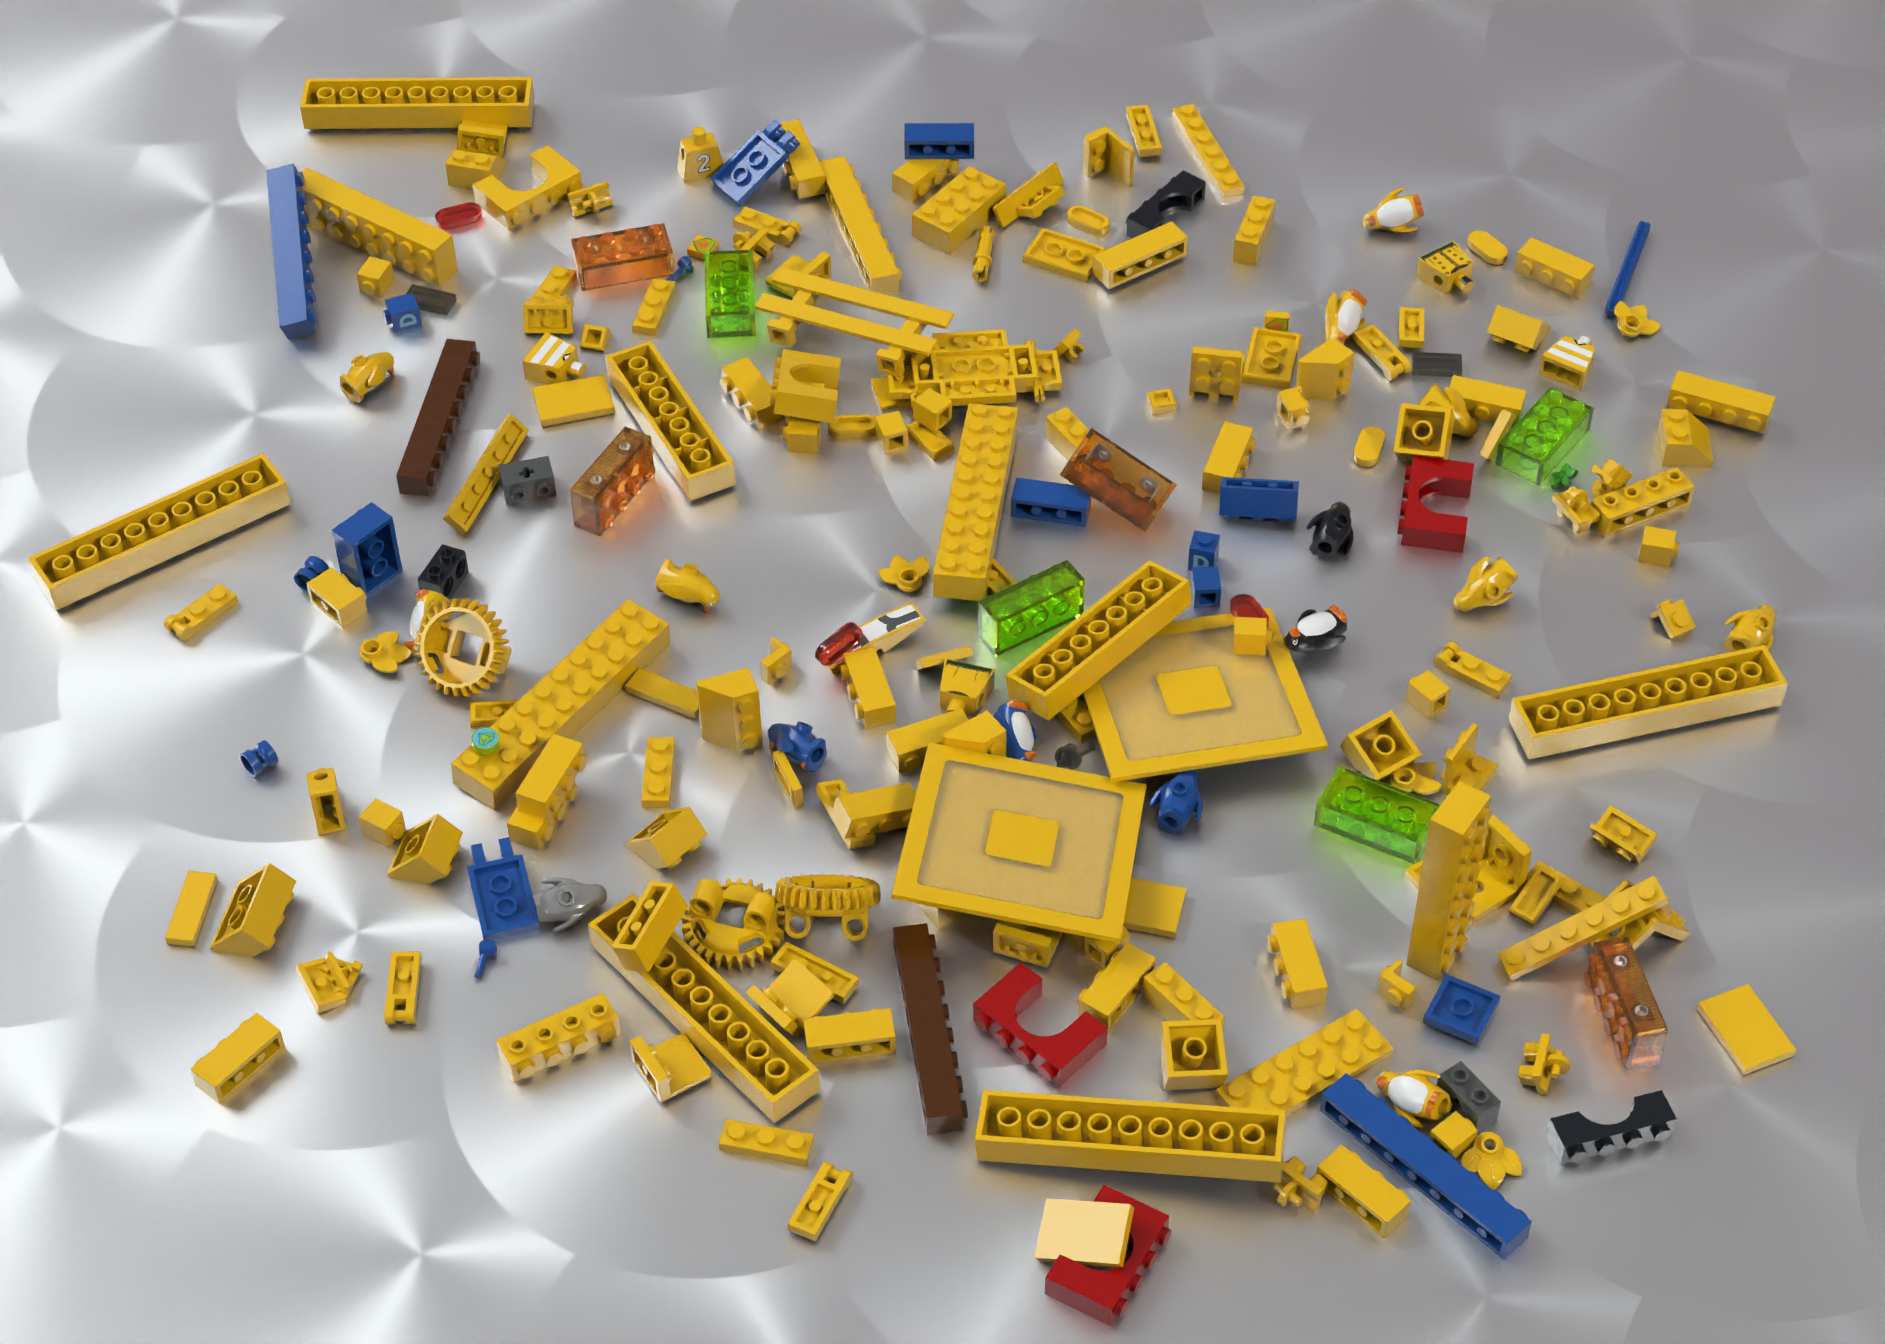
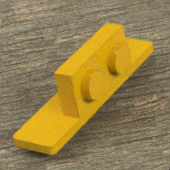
(1031, 197)

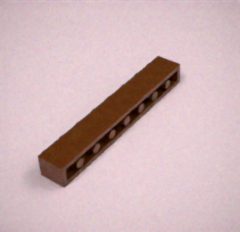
(438, 418)
(928, 1030)

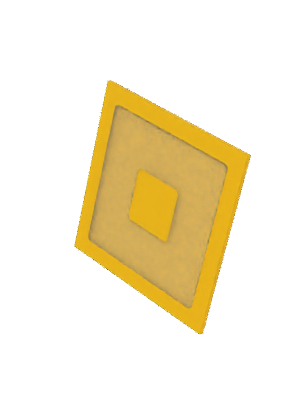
(1198, 706)
(1021, 842)

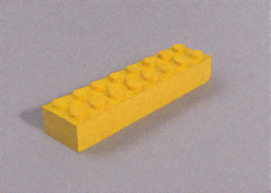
(379, 229)
(671, 420)
(1098, 640)
(1448, 880)

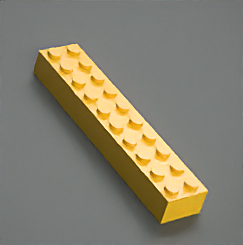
(416, 102)
(976, 503)
(159, 531)
(563, 701)
(1647, 701)
(715, 1019)
(1131, 1135)

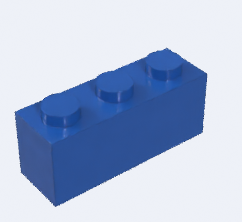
(939, 140)
(1259, 498)
(1050, 502)

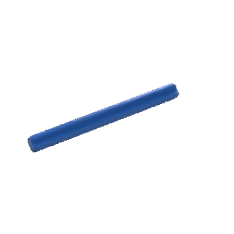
(1628, 267)

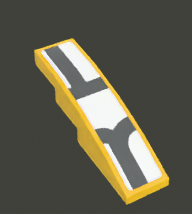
(886, 631)

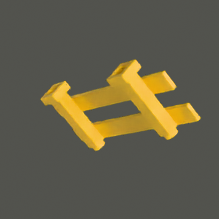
(800, 310)

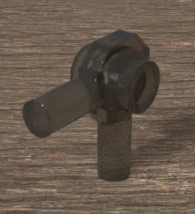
(1071, 755)

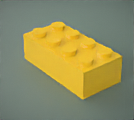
(958, 210)

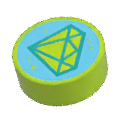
(485, 740)

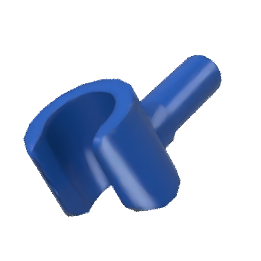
(685, 267)
(486, 949)

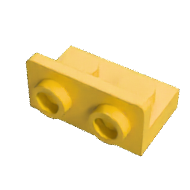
(548, 315)

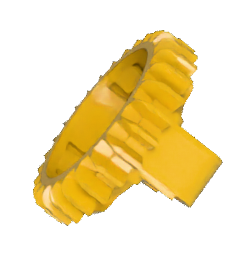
(447, 641)
(827, 897)
(761, 920)

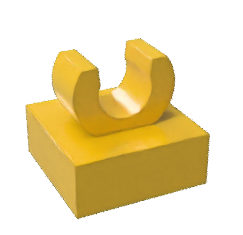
(1068, 345)

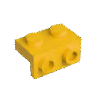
(1623, 834)

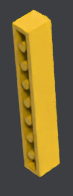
(859, 227)

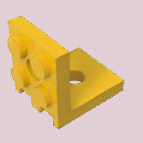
(1203, 379)
(1502, 870)
(1660, 920)

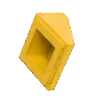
(595, 337)

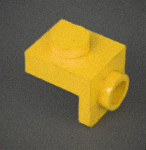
(1674, 617)
(776, 663)
(1394, 988)

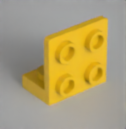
(481, 137)
(1107, 150)
(817, 266)
(1465, 765)
(1025, 942)
(793, 997)
(670, 1065)

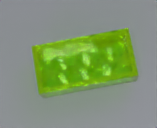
(729, 293)
(1544, 436)
(1030, 608)
(1375, 814)

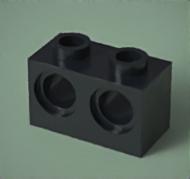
(444, 571)

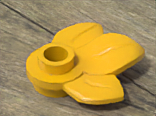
(1634, 320)
(904, 573)
(384, 652)
(1416, 778)
(1491, 1164)

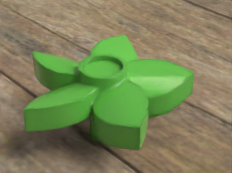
(1564, 476)

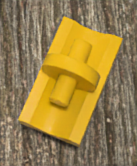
(589, 199)
(758, 242)
(1612, 477)
(1575, 506)
(1547, 1064)
(1299, 1189)

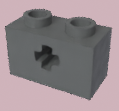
(527, 479)
(1470, 1096)

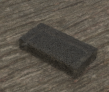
(432, 299)
(1436, 364)

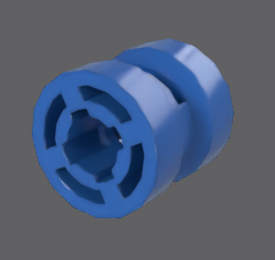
(311, 568)
(259, 758)

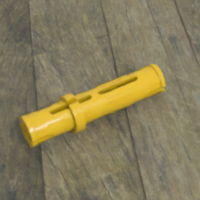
(983, 259)

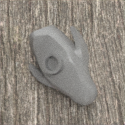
(567, 901)

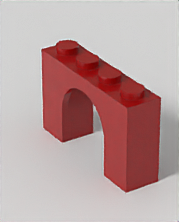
(1425, 527)
(1053, 1056)
(1106, 1292)

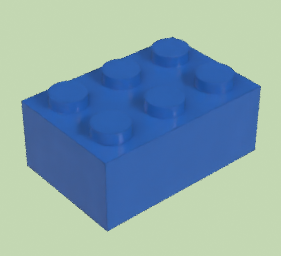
(368, 548)

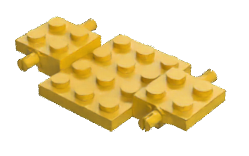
(978, 369)

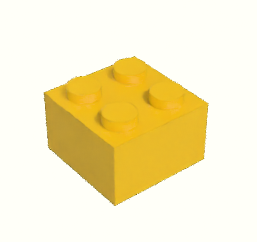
(1423, 432)

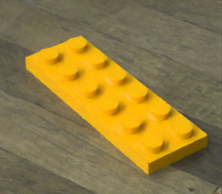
(1308, 1067)

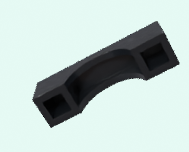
(1181, 193)
(1578, 1138)

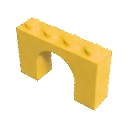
(514, 206)
(800, 399)

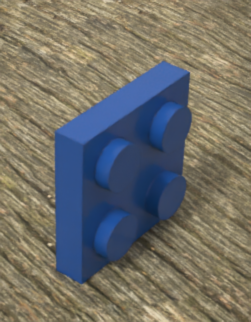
(1461, 1009)

